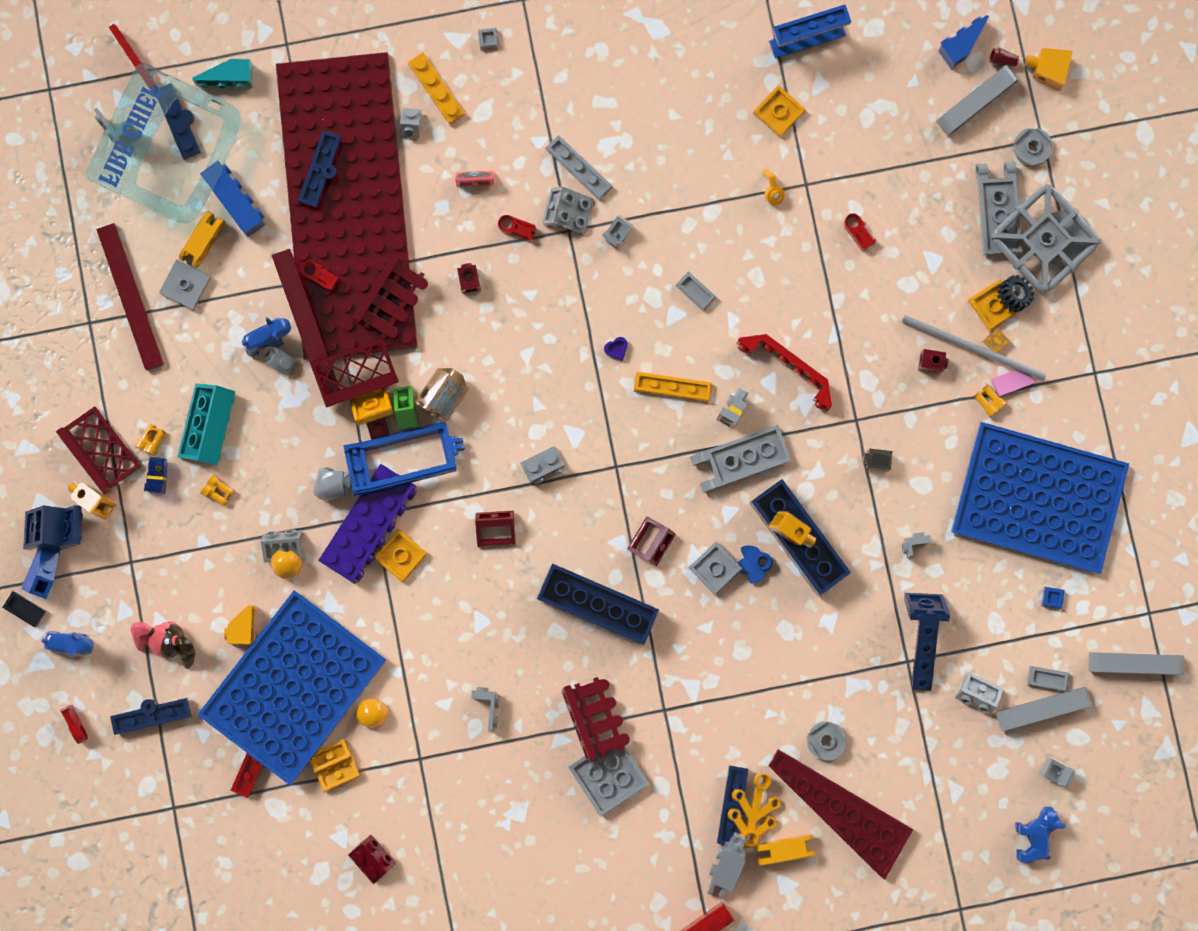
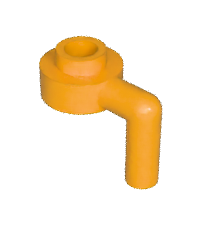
(773, 189)

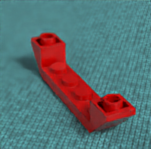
(750, 343)

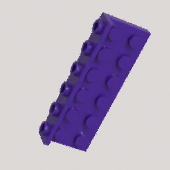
(366, 527)

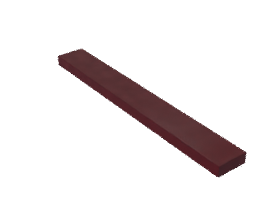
(130, 296)
(303, 315)

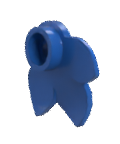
(751, 564)

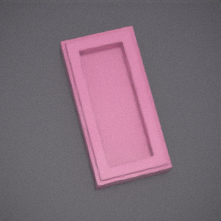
(1011, 382)

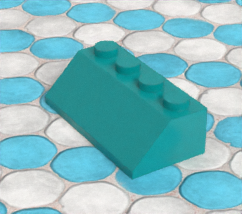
(206, 424)

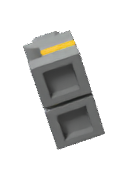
(736, 406)

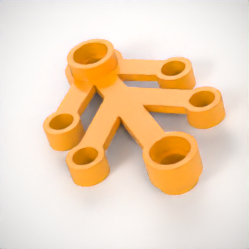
(754, 813)

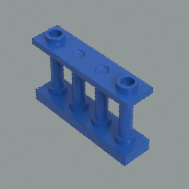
(810, 31)

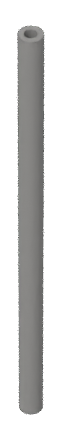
(973, 347)

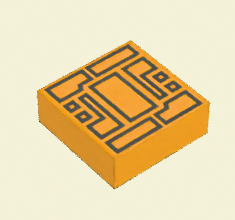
(996, 341)

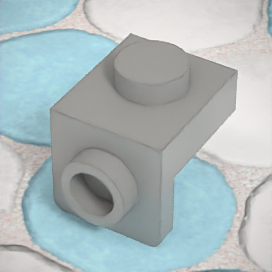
(410, 123)
(617, 231)
(279, 360)
(917, 539)
(1057, 772)

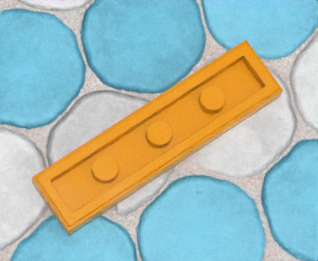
(672, 386)

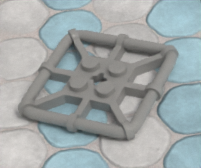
(1033, 238)

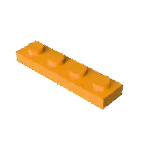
(436, 88)

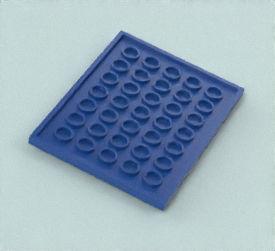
(1040, 498)
(291, 687)

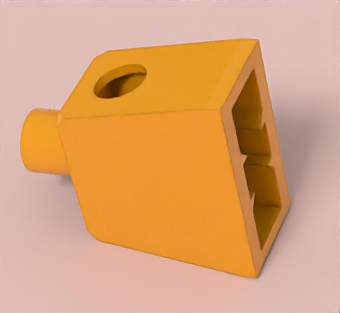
(1050, 66)
(91, 499)
(786, 525)

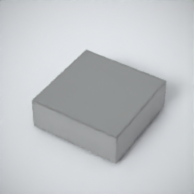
(488, 38)

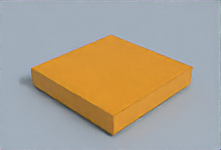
(779, 111)
(989, 308)
(371, 406)
(400, 555)

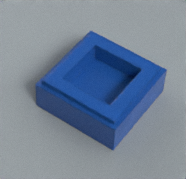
(1053, 597)

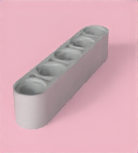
(977, 100)
(1136, 663)
(1043, 708)

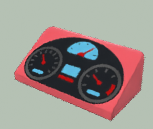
(474, 178)

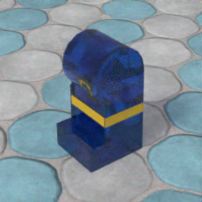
(156, 475)

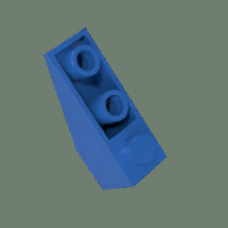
(957, 49)
(41, 572)

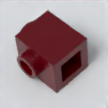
(932, 361)

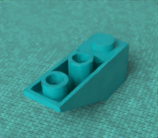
(229, 73)

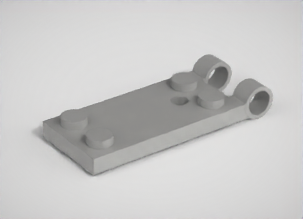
(994, 212)
(750, 456)

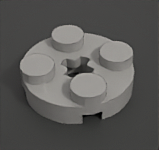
(1032, 136)
(837, 743)

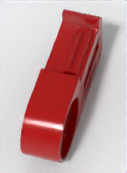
(519, 228)
(860, 233)
(320, 276)
(74, 724)

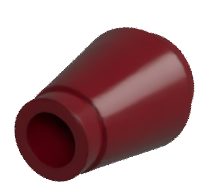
(1001, 57)

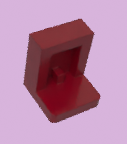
(378, 428)

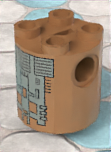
(442, 393)

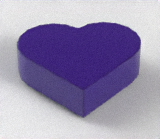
(617, 348)

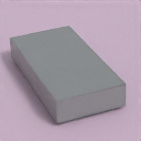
(695, 291)
(1048, 678)

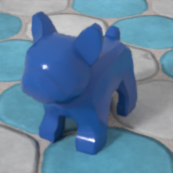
(266, 336)
(68, 643)
(1038, 835)

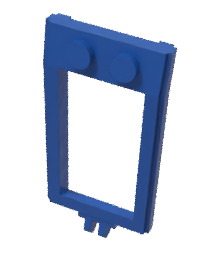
(358, 466)

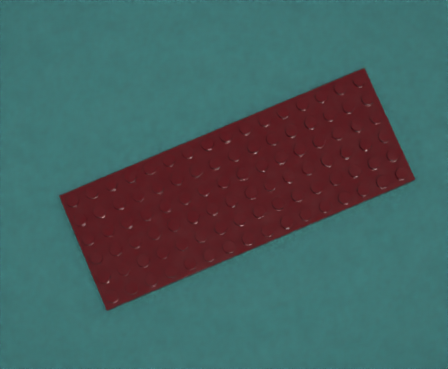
(359, 210)

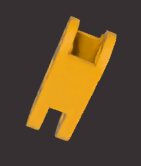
(202, 239)
(785, 849)

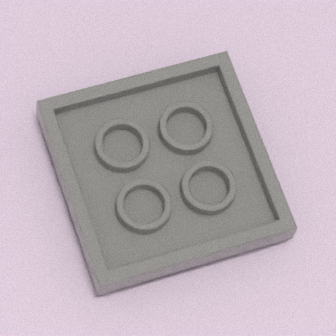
(609, 779)

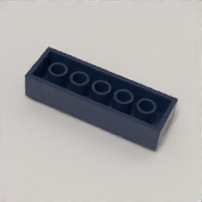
(818, 564)
(597, 604)

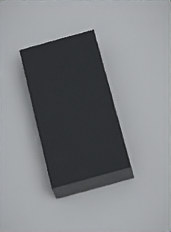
(24, 609)

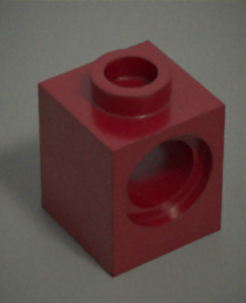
(471, 286)

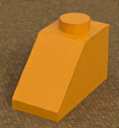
(241, 628)

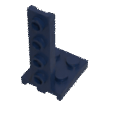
(929, 611)

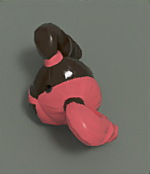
(164, 643)

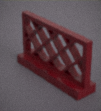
(360, 388)
(82, 455)

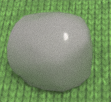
(331, 484)

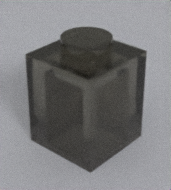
(878, 460)

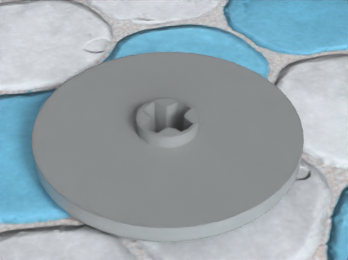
(1073, 249)

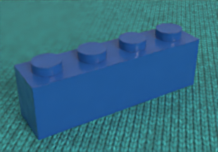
(237, 203)

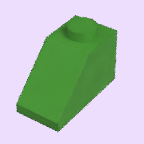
(404, 407)

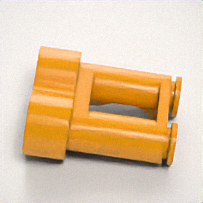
(996, 404)
(147, 446)
(213, 484)

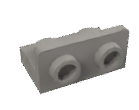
(542, 465)
(284, 541)
(979, 693)

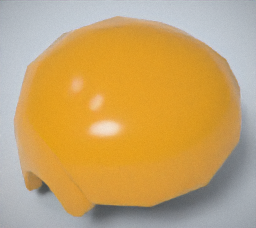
(286, 564)
(372, 713)

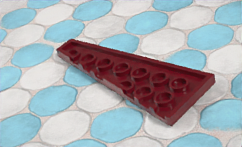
(861, 825)

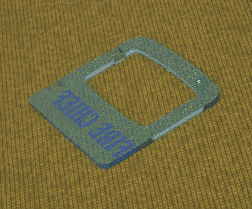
(133, 129)

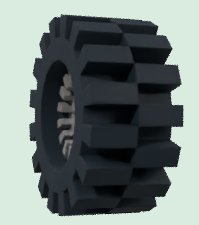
(1023, 291)

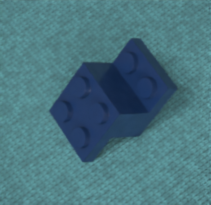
(52, 527)

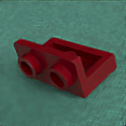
(372, 859)

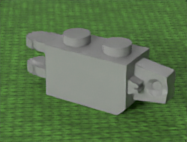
(729, 865)

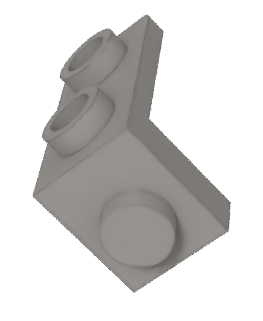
(482, 693)

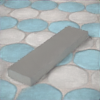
(579, 167)

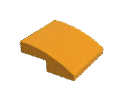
(334, 766)

